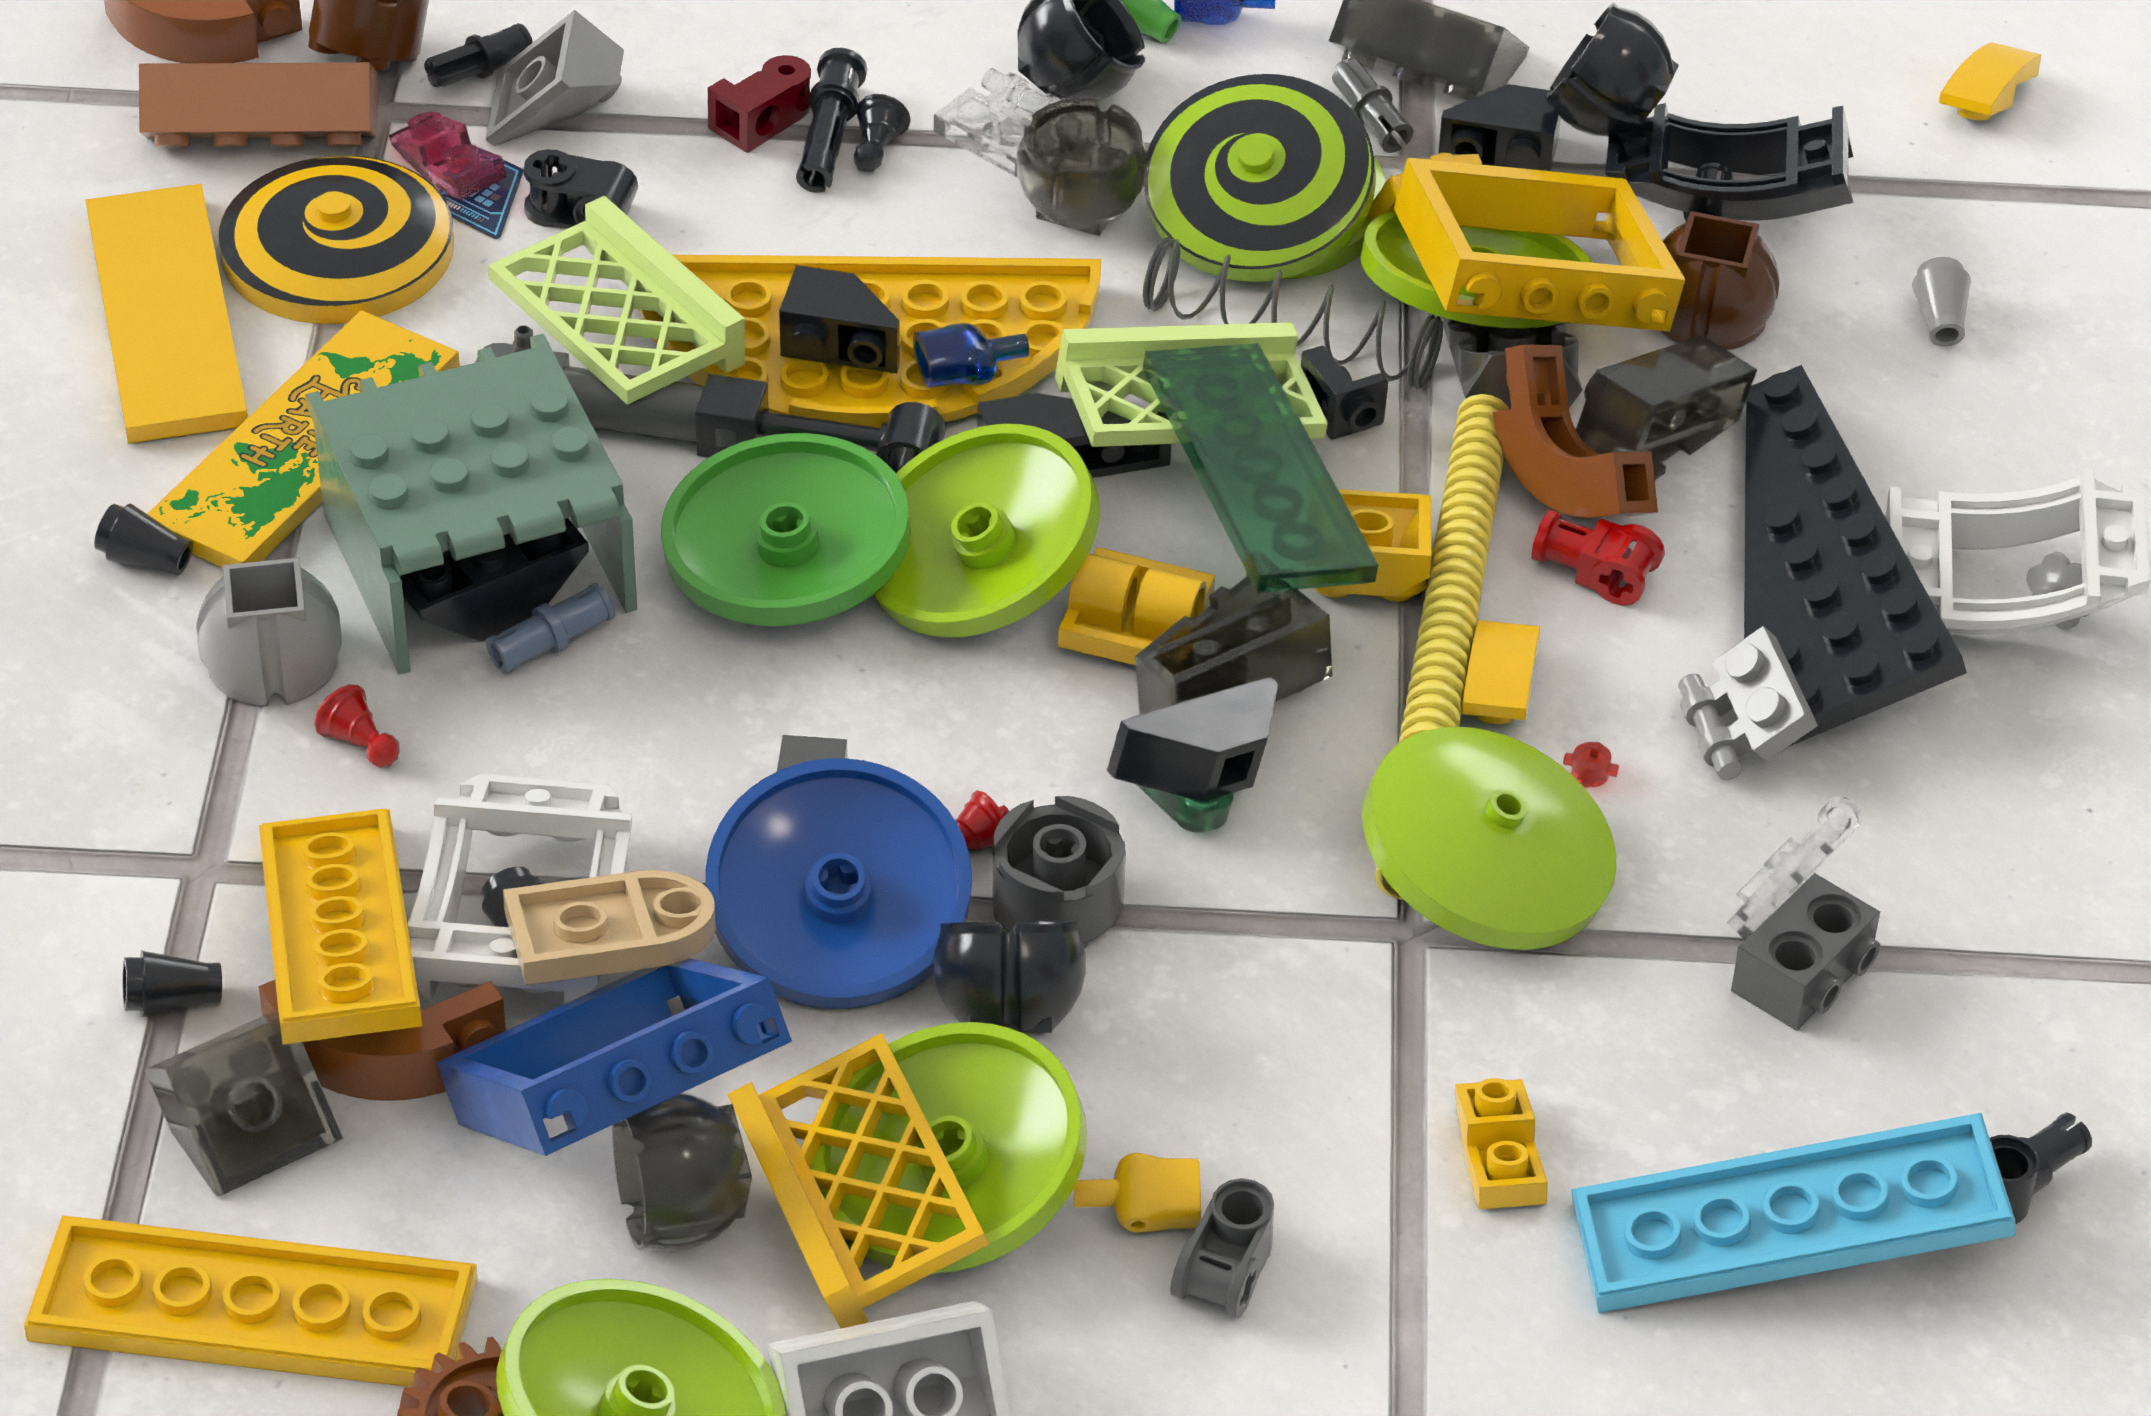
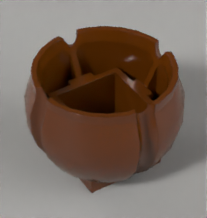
(1727, 280)

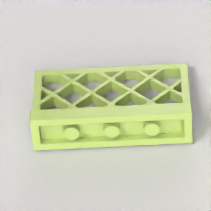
(654, 283)
(1114, 359)

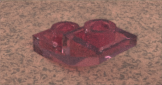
(444, 155)

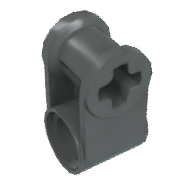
(1222, 1255)

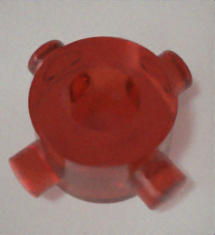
(1591, 764)

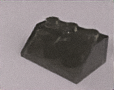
(1429, 44)

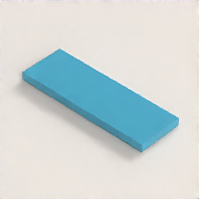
(1792, 1212)

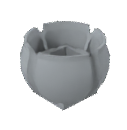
(269, 632)

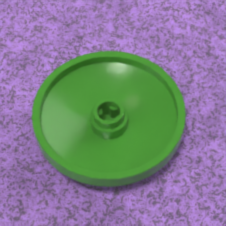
(785, 529)

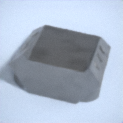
(1482, 358)

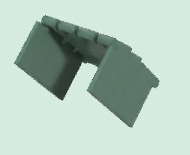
(457, 468)

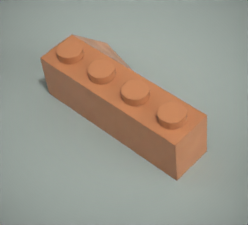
(258, 102)

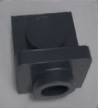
(1345, 403)

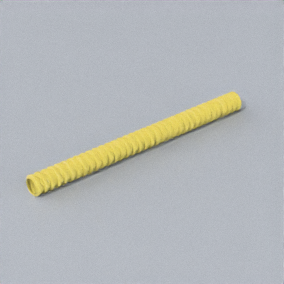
(1455, 576)

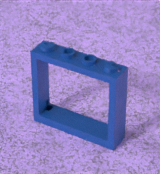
(613, 1053)

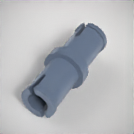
(550, 628)

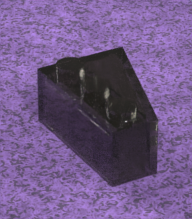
(1665, 400)
(1236, 643)

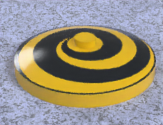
(336, 239)

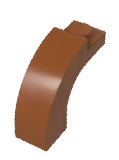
(203, 28)
(1552, 456)
(403, 1060)

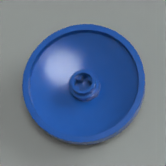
(837, 881)

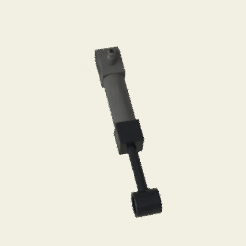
(733, 412)

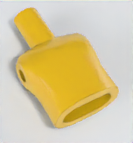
(1147, 1193)

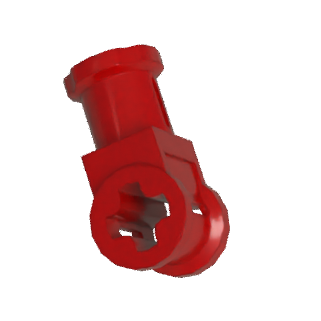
(1601, 554)

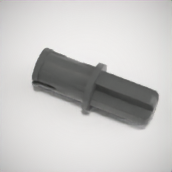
(1372, 104)

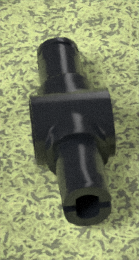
(2030, 1162)

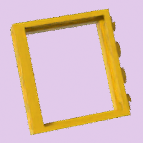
(1444, 195)

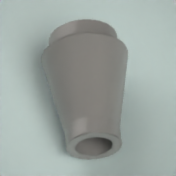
(1943, 296)

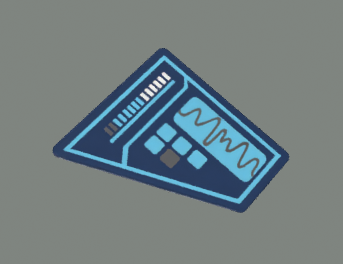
(489, 207)

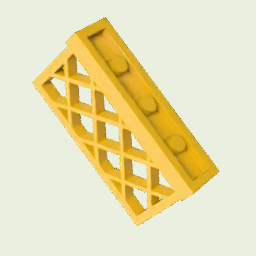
(813, 1216)

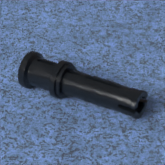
(832, 104)

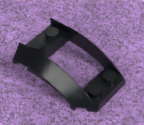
(1810, 155)

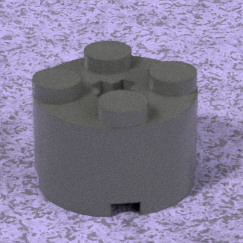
(1059, 866)

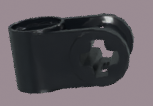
(573, 186)

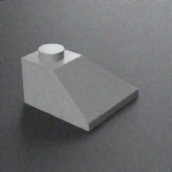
(554, 79)

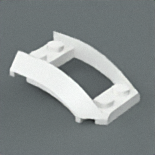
(2110, 536)
(503, 807)

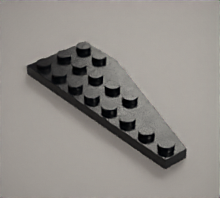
(1829, 566)

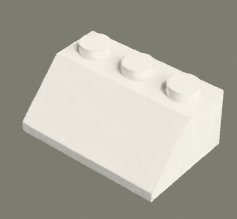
(897, 1366)

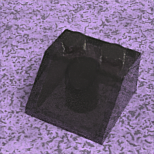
(244, 1104)

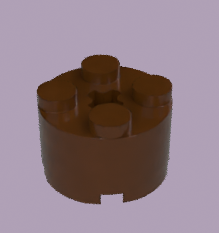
(369, 29)

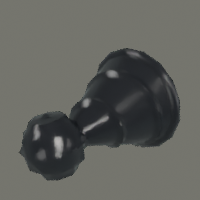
(880, 121)

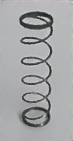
(1431, 326)

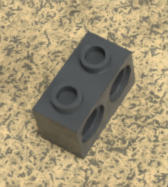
(1806, 952)

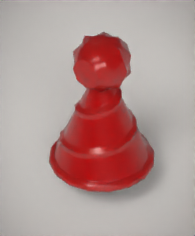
(348, 718)
(980, 820)

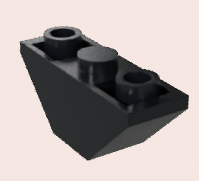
(497, 587)
(1198, 745)

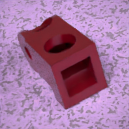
(761, 103)

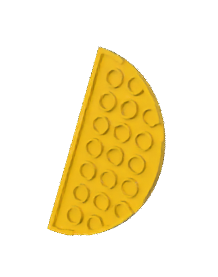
(923, 294)

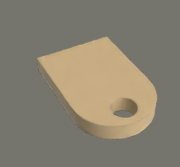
(608, 924)

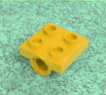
(1127, 602)

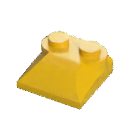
(1398, 536)

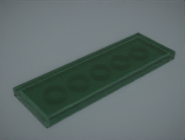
(1259, 468)

